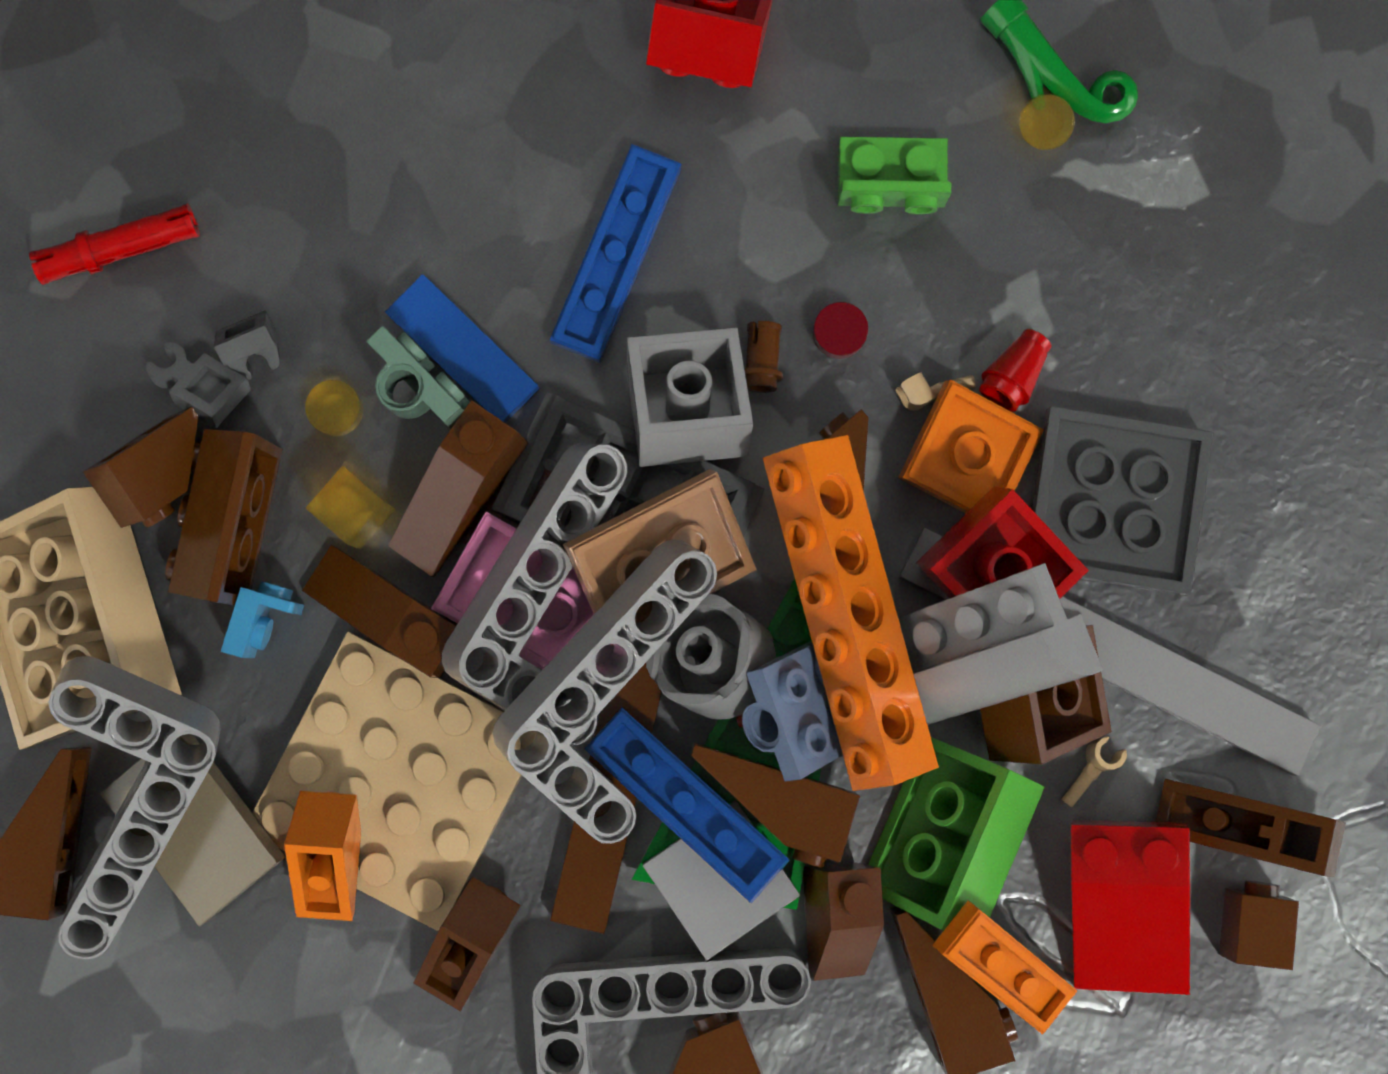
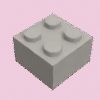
(689, 397)

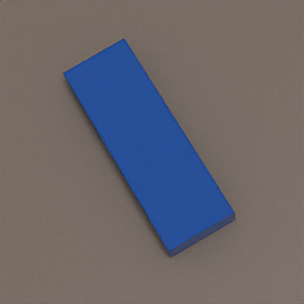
(462, 349)

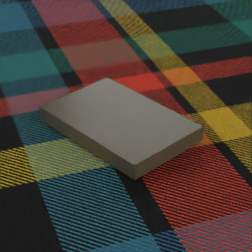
(214, 848)

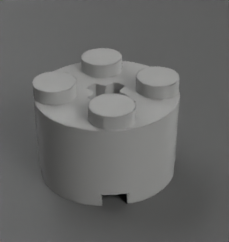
(709, 657)

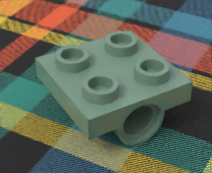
(411, 364)

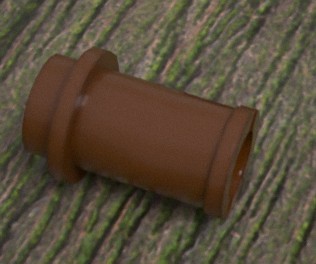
(763, 357)

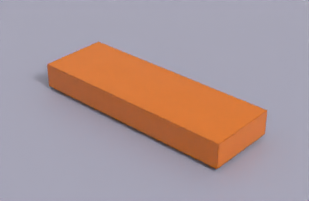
(1004, 967)

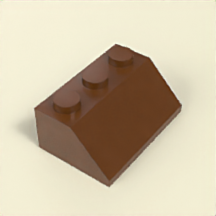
(223, 516)

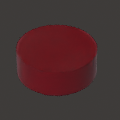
(840, 330)

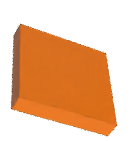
(968, 448)

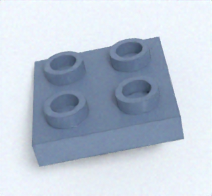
(792, 714)

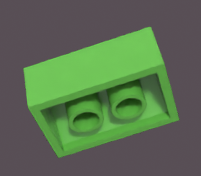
(953, 835)

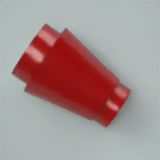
(1015, 372)

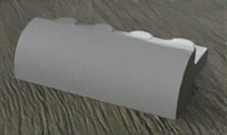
(995, 645)

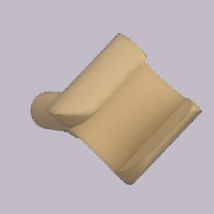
(917, 393)
(1093, 768)

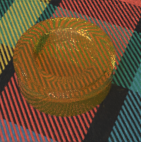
(1046, 121)
(334, 408)

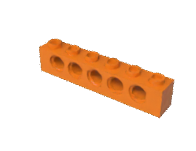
(850, 613)

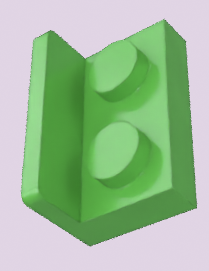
(893, 174)

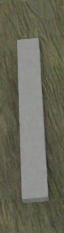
(1176, 684)

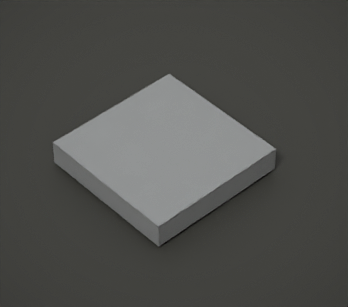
(706, 902)

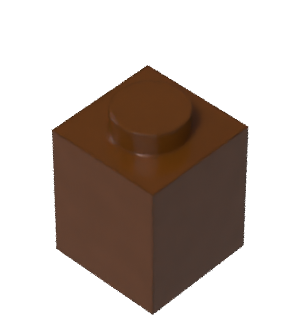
(1259, 926)

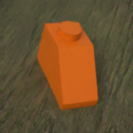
(324, 855)

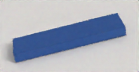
(615, 253)
(687, 805)

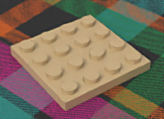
(420, 772)

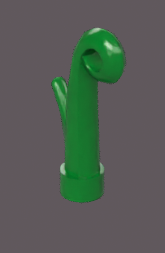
(1043, 66)

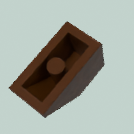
(147, 471)
(842, 918)
(466, 943)
(716, 1047)

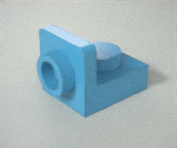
(249, 623)

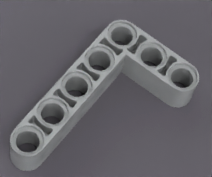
(532, 594)
(598, 685)
(145, 804)
(647, 1002)

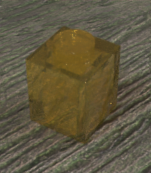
(350, 508)

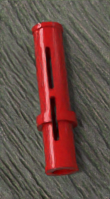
(104, 247)

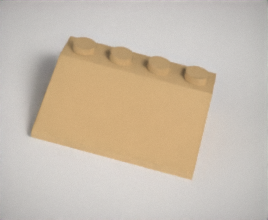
(67, 593)

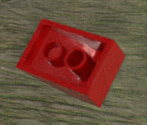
(1131, 906)

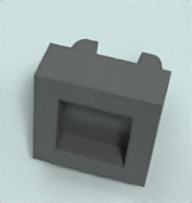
(245, 338)

